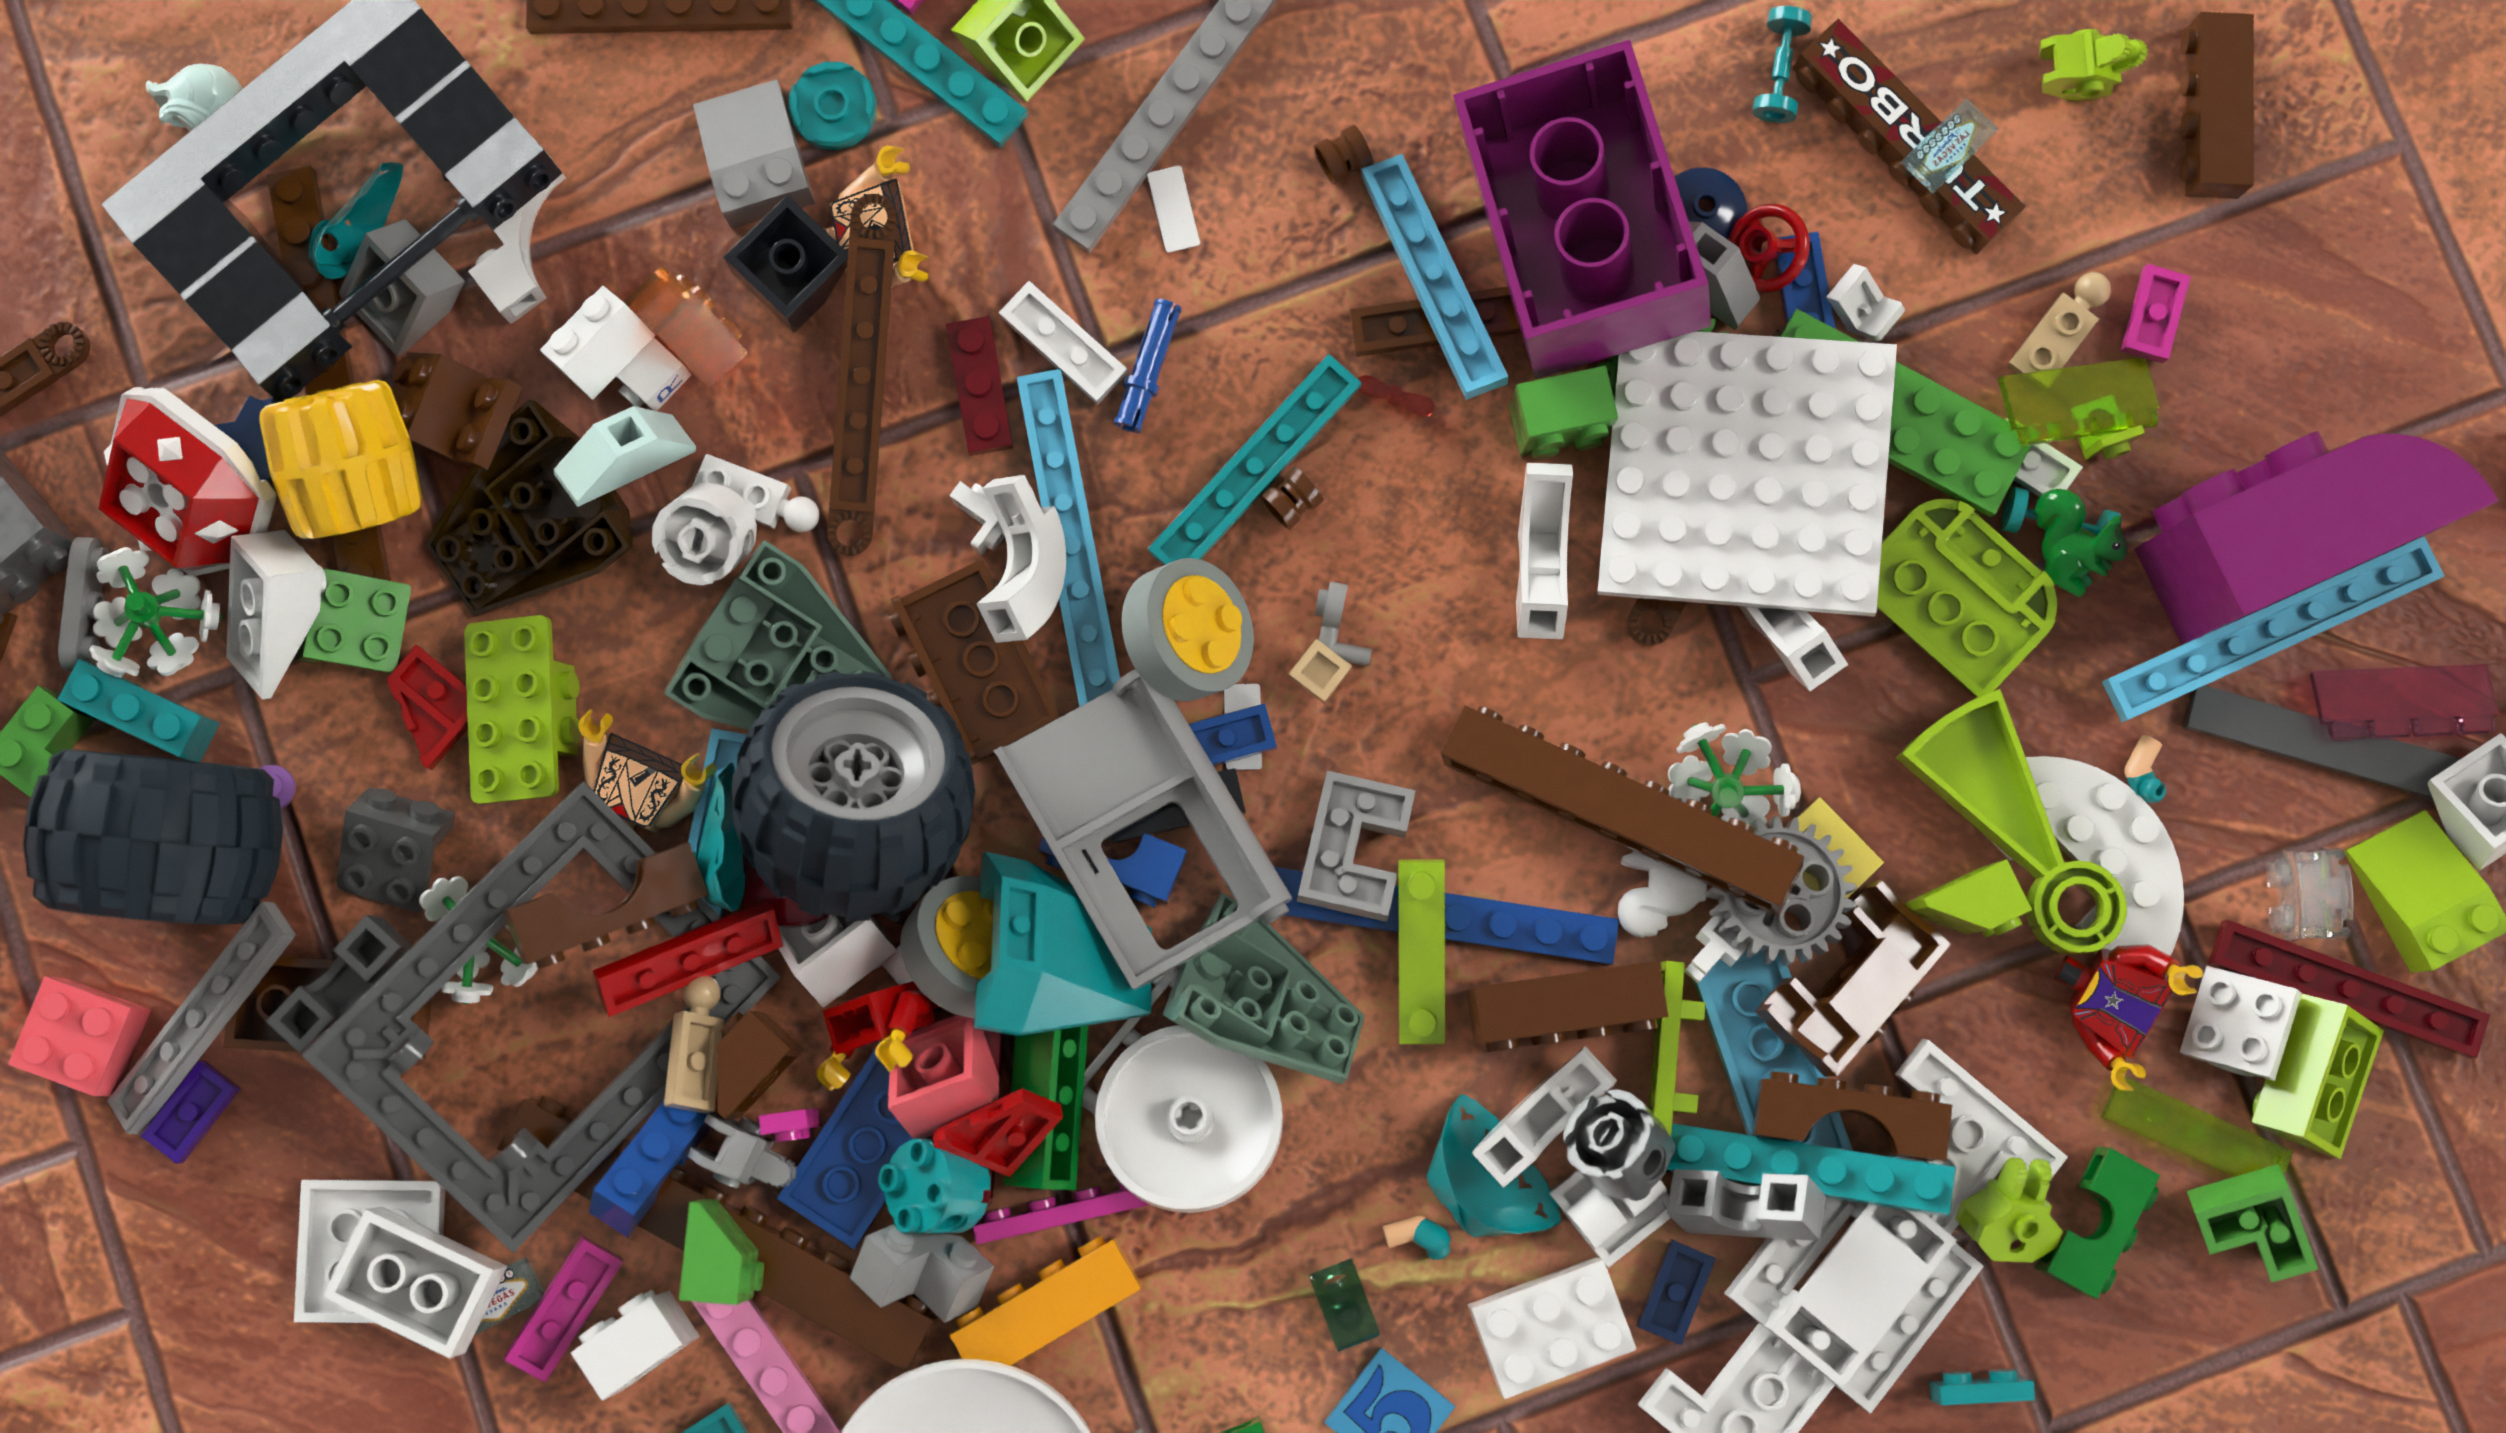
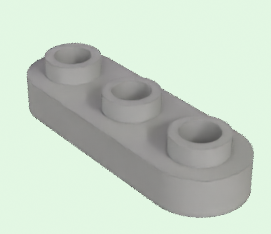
(80, 597)

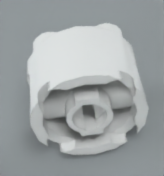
(705, 533)

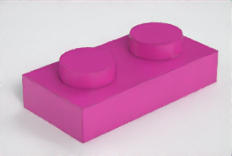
(2155, 313)
(790, 1124)

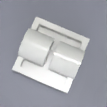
(2240, 1023)
(1610, 1223)

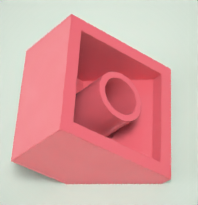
(945, 1078)

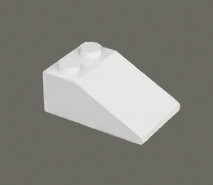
(270, 605)

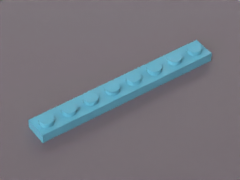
(1062, 486)
(2272, 629)

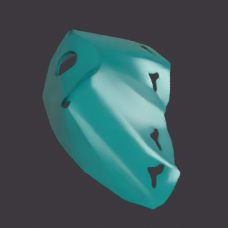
(366, 213)
(721, 848)
(1472, 1192)

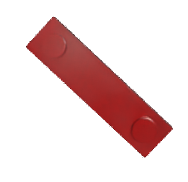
(687, 957)

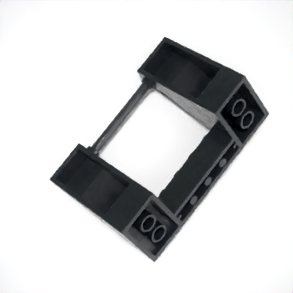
(220, 262)

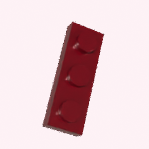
(979, 386)

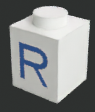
(652, 376)

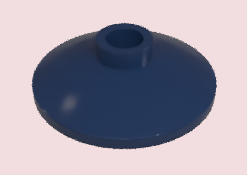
(1720, 190)

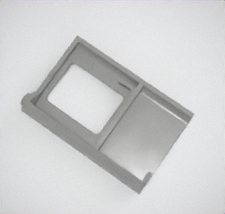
(1112, 768)

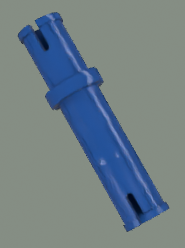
(1142, 382)

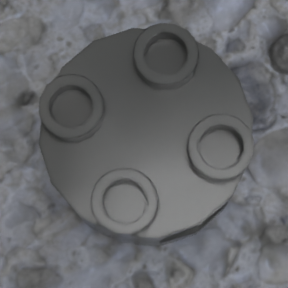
(1618, 1145)

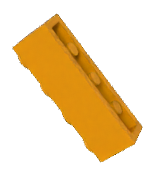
(1048, 1308)

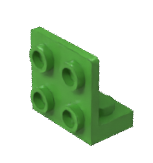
(358, 623)

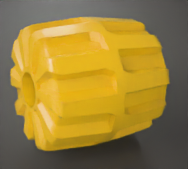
(341, 459)

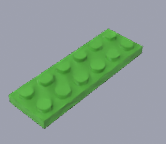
(1940, 432)

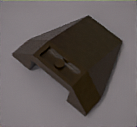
(516, 526)

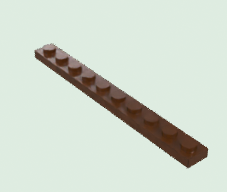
(296, 213)

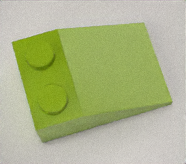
(2426, 893)

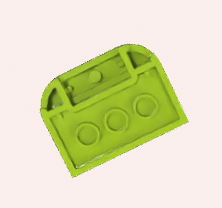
(1964, 593)

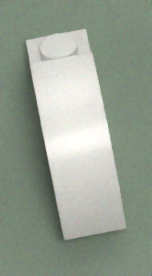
(1541, 1116)

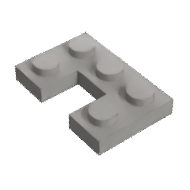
(1329, 871)

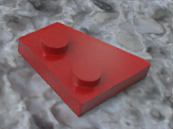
(431, 704)
(1001, 1132)

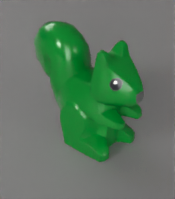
(2072, 549)

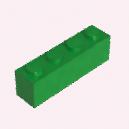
(1055, 1069)

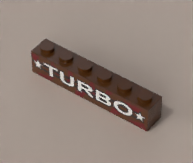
(1892, 124)

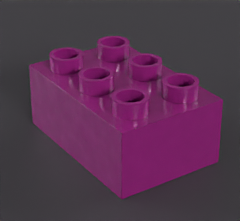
(1584, 209)

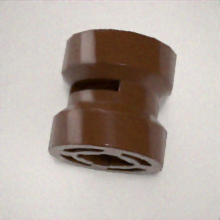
(1343, 154)
(1292, 498)

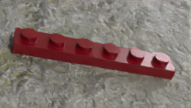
(2370, 994)

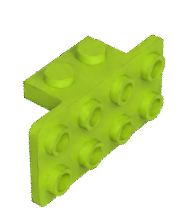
(517, 709)

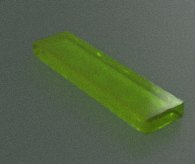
(2192, 1131)

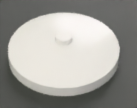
(1187, 1121)

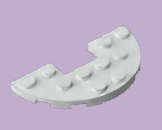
(2109, 825)

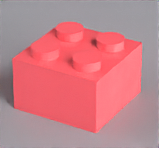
(79, 1036)

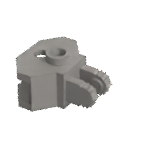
(743, 1155)

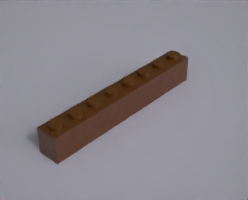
(1623, 809)

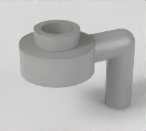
(1330, 607)

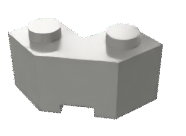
(934, 1266)

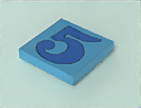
(1389, 1400)

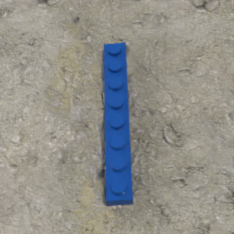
(1489, 924)

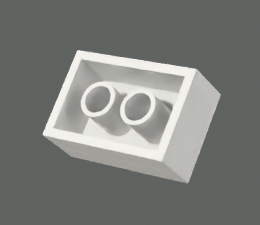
(414, 1281)
(1551, 1327)

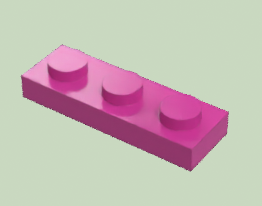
(563, 1308)

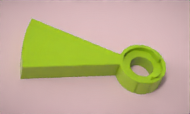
(1983, 773)

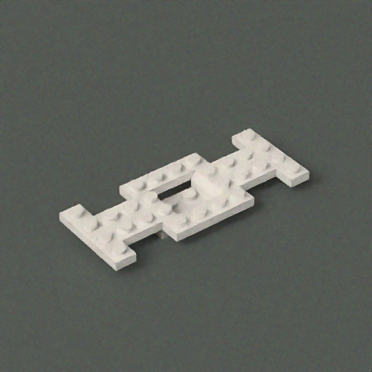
(1871, 1294)

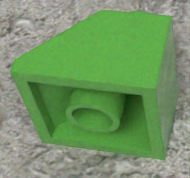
(718, 1258)

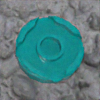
(832, 106)

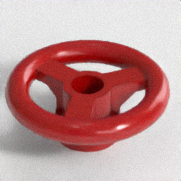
(1751, 233)

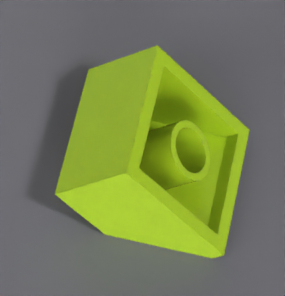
(1019, 41)
(1979, 901)

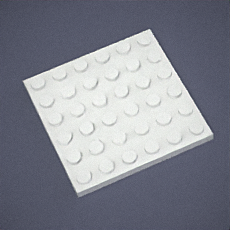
(1749, 472)

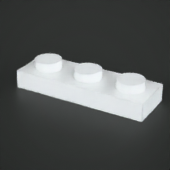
(1063, 342)

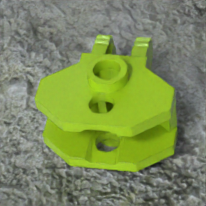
(2088, 63)
(2011, 1211)

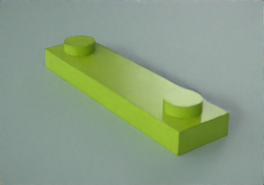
(1421, 951)

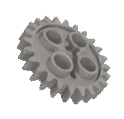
(1817, 910)

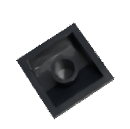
(788, 263)

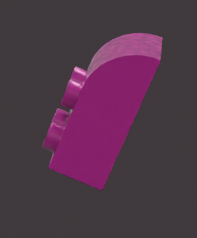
(2299, 522)

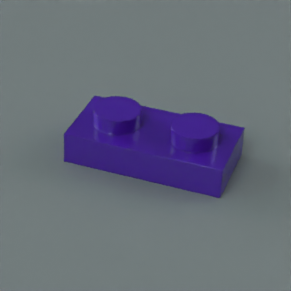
(190, 1112)

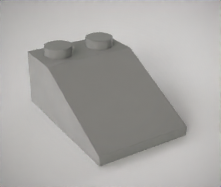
(752, 153)

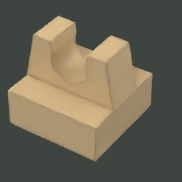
(1320, 671)

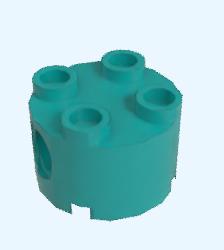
(933, 1189)

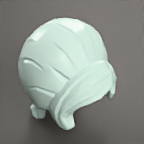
(193, 94)

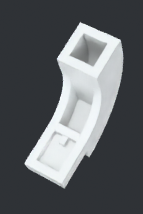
(1034, 562)

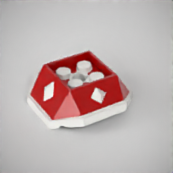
(180, 483)

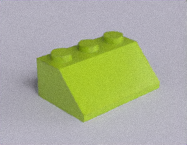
(2319, 1076)

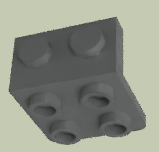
(390, 847)

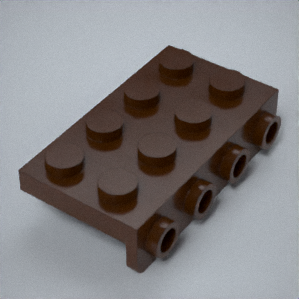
(981, 683)

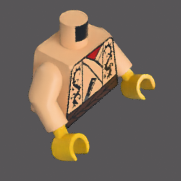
(878, 181)
(637, 781)

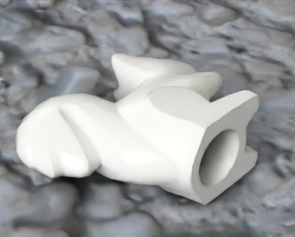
(1668, 894)

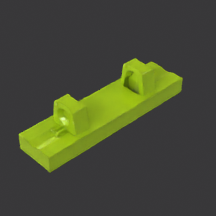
(1665, 1048)

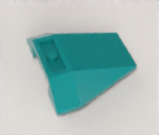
(1047, 957)

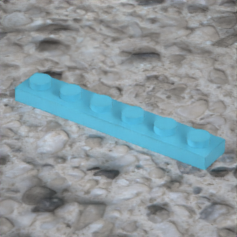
(1434, 277)

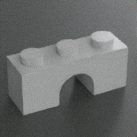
(1777, 1209)

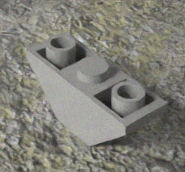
(1729, 280)

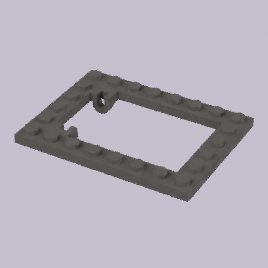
(526, 1180)

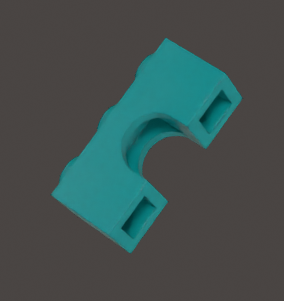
(138, 711)

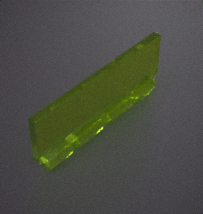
(2079, 401)

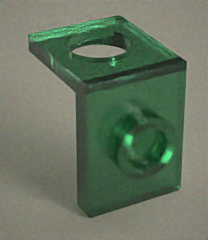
(1345, 1305)

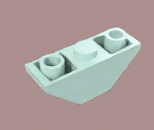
(621, 452)

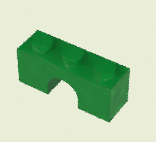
(2122, 1192)

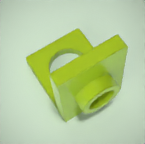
(2111, 444)

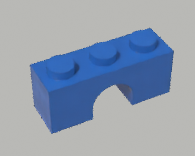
(1147, 872)
(641, 1169)

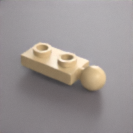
(2062, 327)
(693, 1050)

